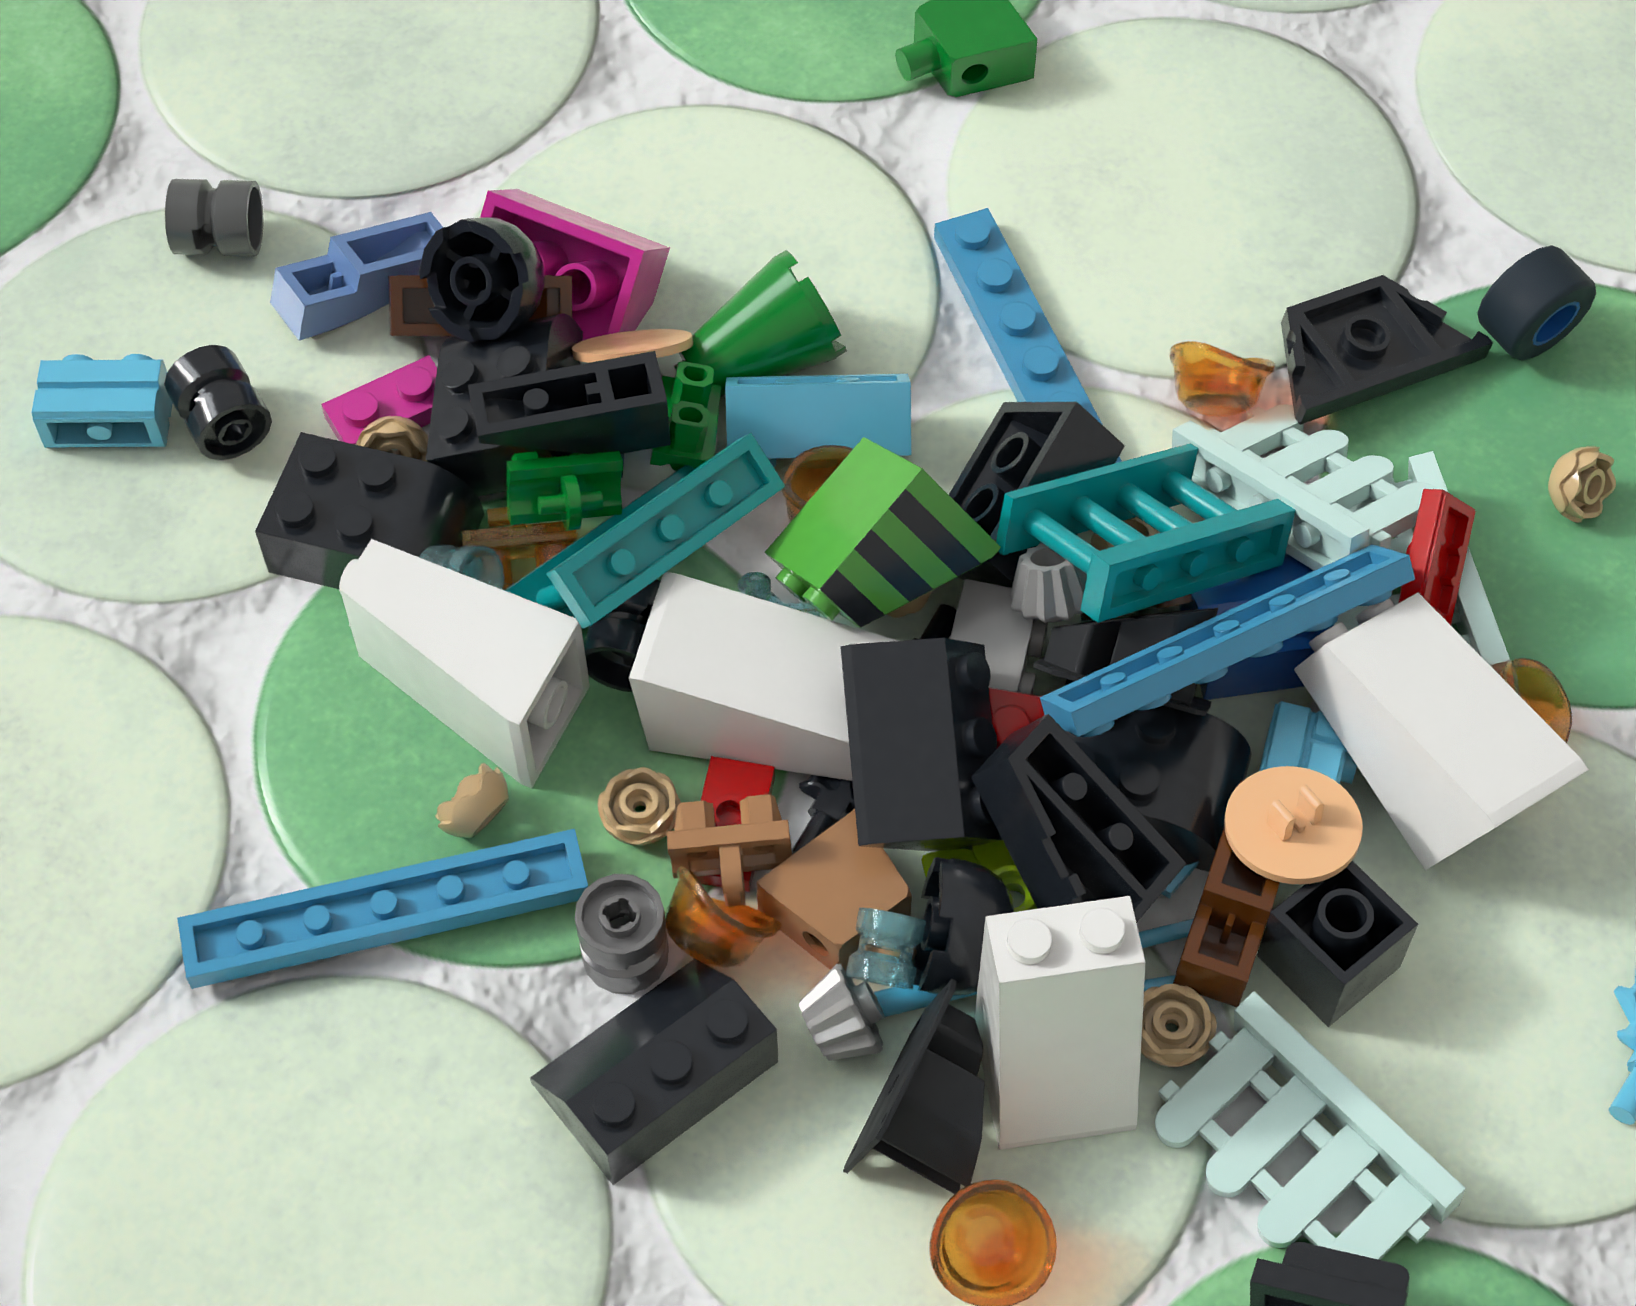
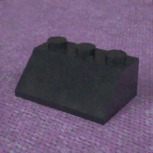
(1022, 449)
(916, 740)
(658, 1067)

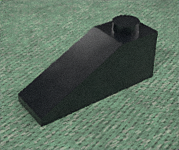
(577, 408)

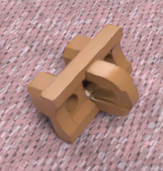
(732, 849)

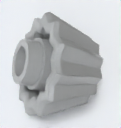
(1047, 586)
(843, 1016)

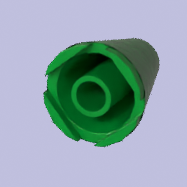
(767, 328)

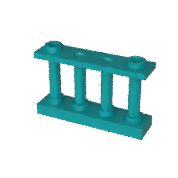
(652, 534)
(1138, 567)

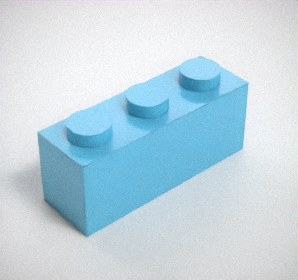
(819, 410)

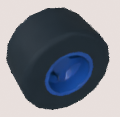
(1536, 302)

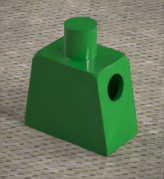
(969, 46)

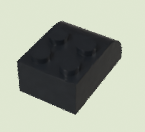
(453, 436)
(345, 495)
(1174, 773)

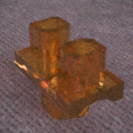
(520, 541)

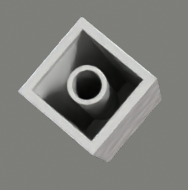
(469, 654)
(743, 679)
(1433, 726)
(1061, 1021)

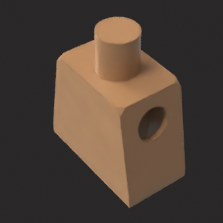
(824, 885)

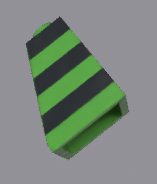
(876, 538)

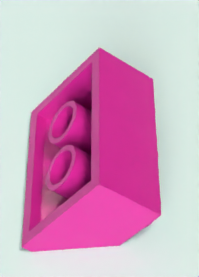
(610, 268)

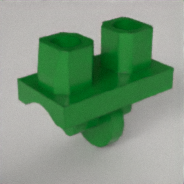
(692, 417)
(563, 488)

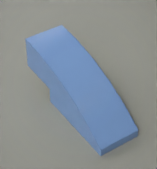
(352, 277)

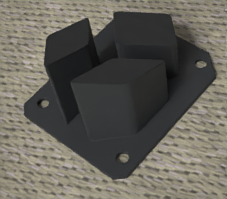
(1091, 646)
(932, 1100)

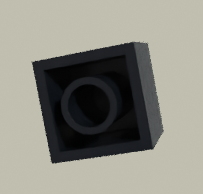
(1336, 941)

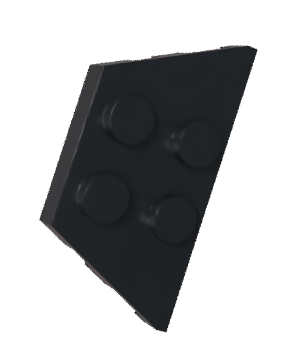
(1368, 345)

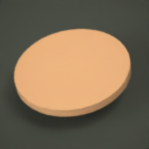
(615, 345)
(1293, 825)

